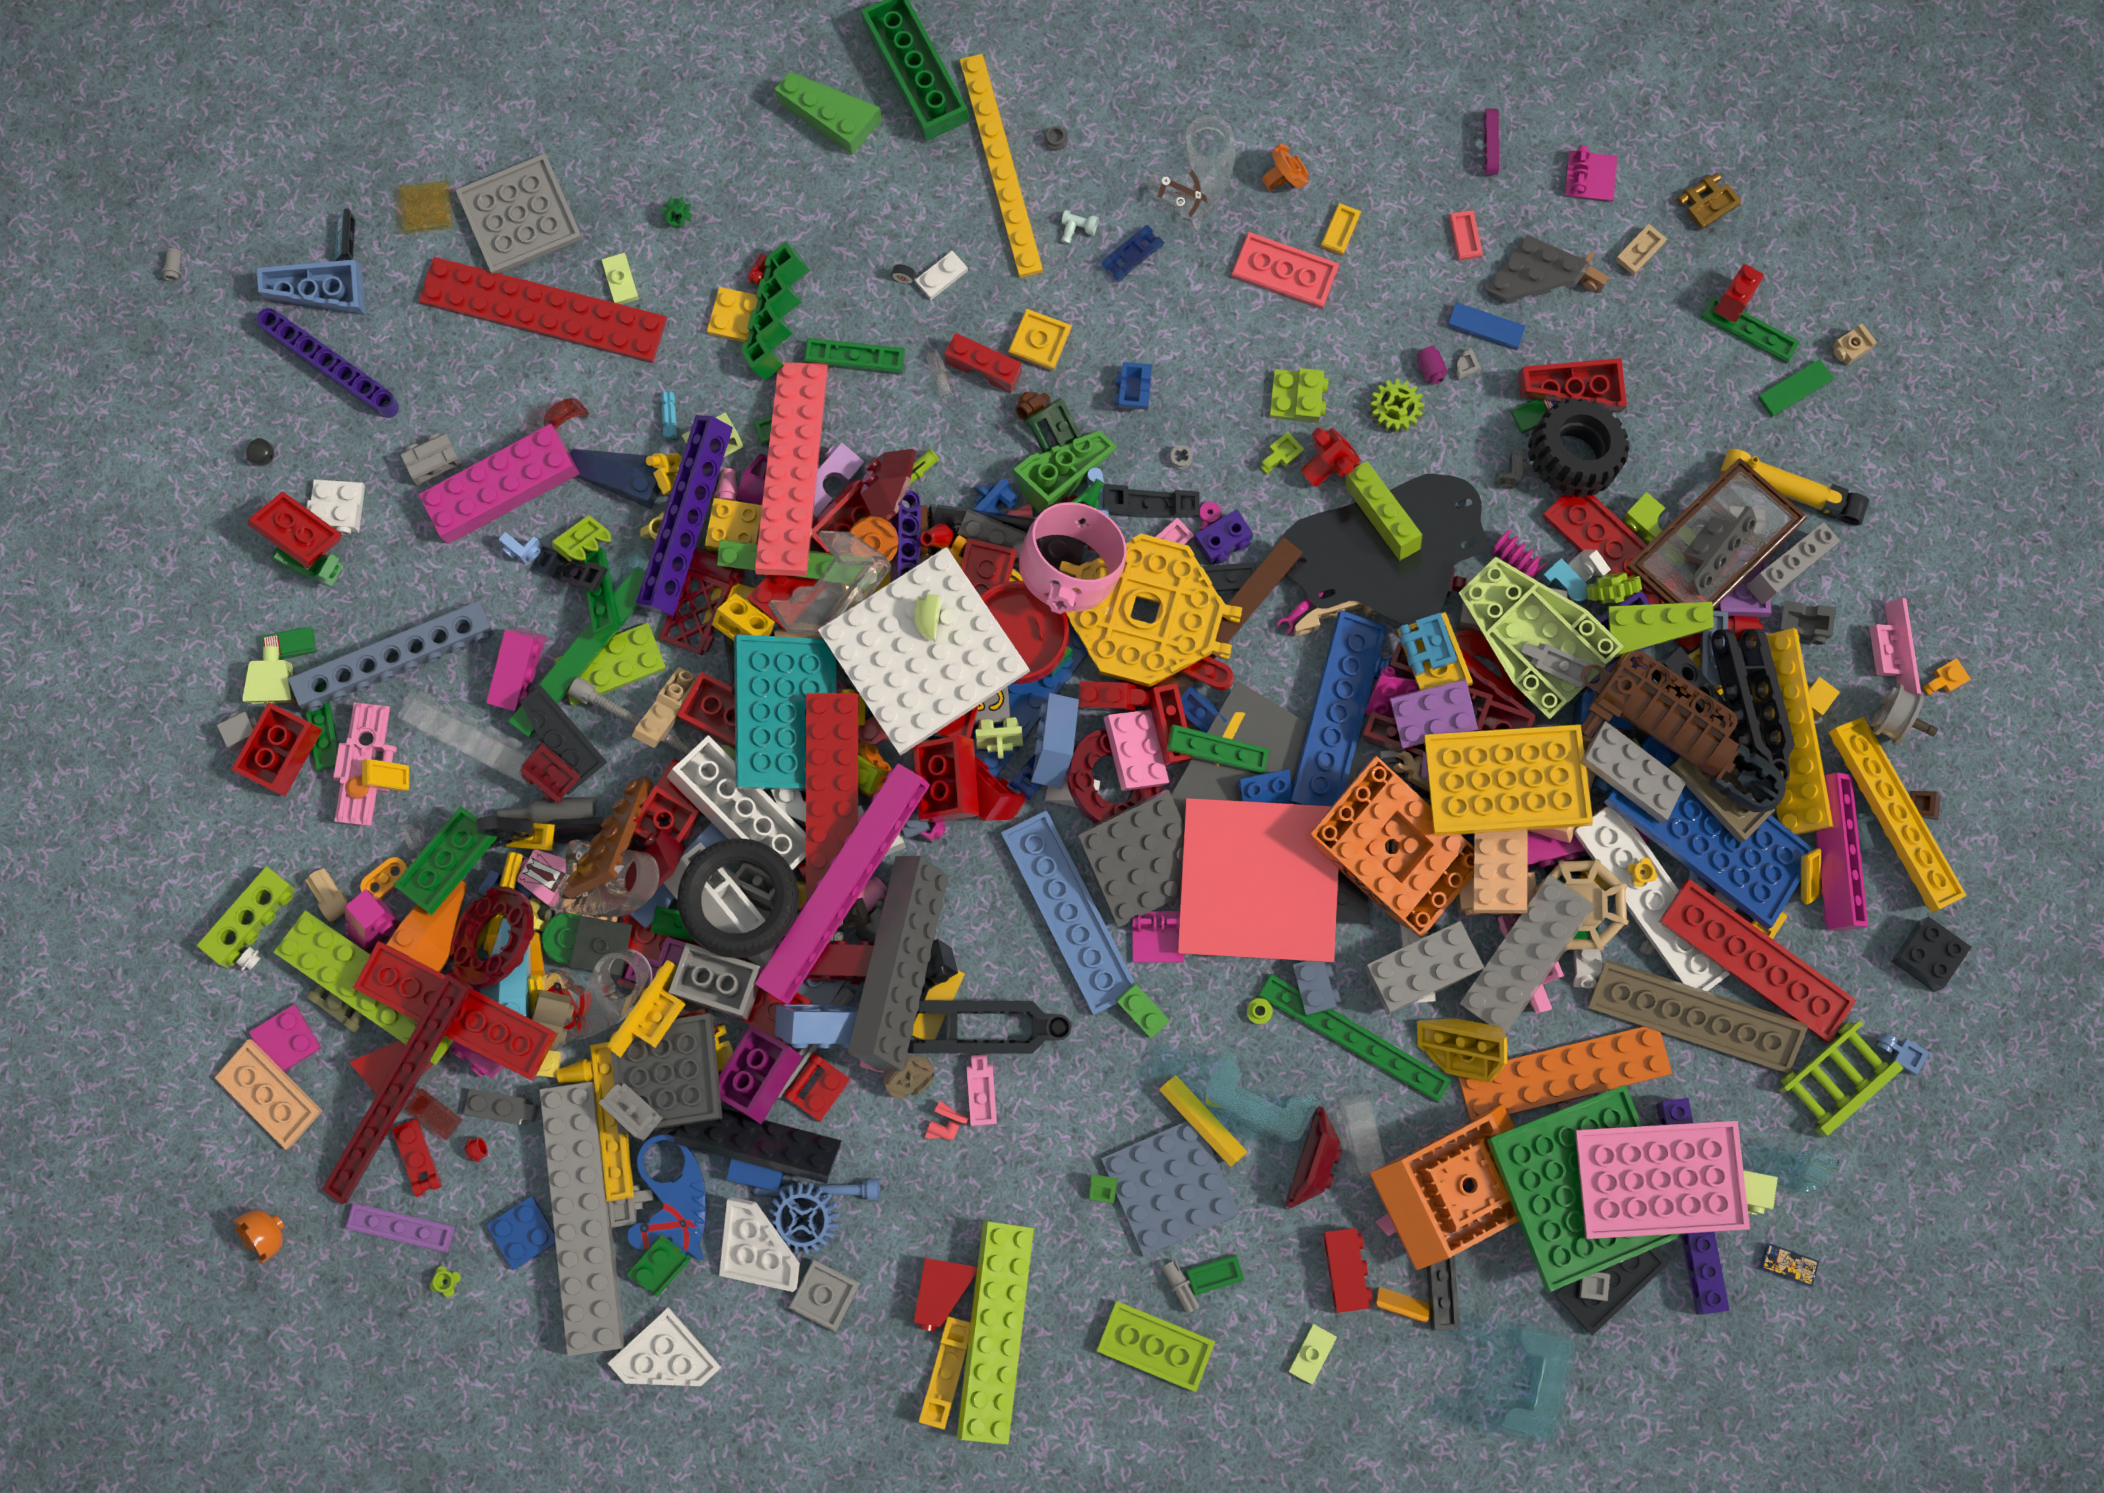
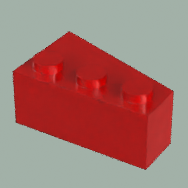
(995, 798)
(377, 1065)

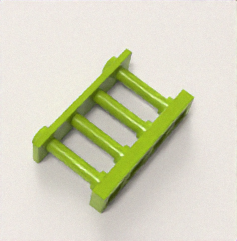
(1846, 1104)

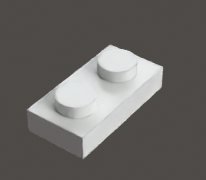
(941, 275)

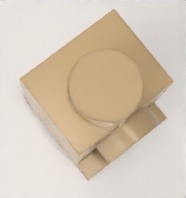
(1862, 341)

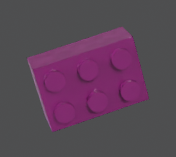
(757, 1074)

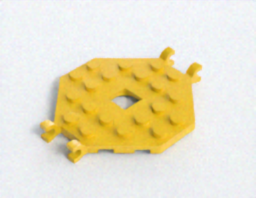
(1183, 625)

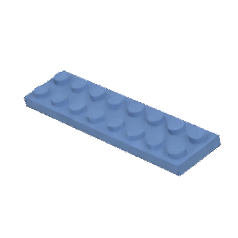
(1068, 911)

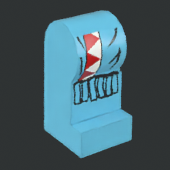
(1566, 579)

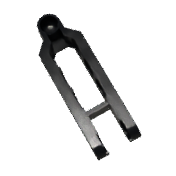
(1759, 673)
(1045, 1028)

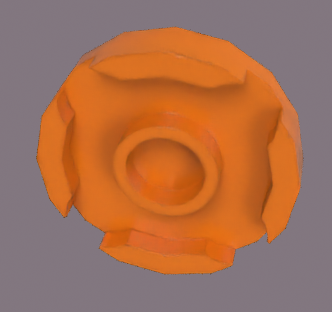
(1286, 169)
(878, 534)

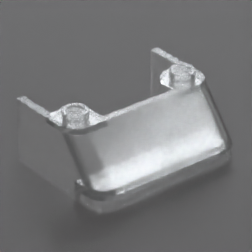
(844, 584)

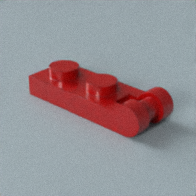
(416, 1157)

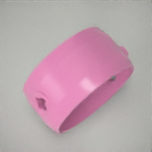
(1097, 531)

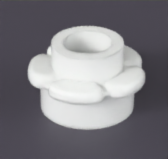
(248, 959)

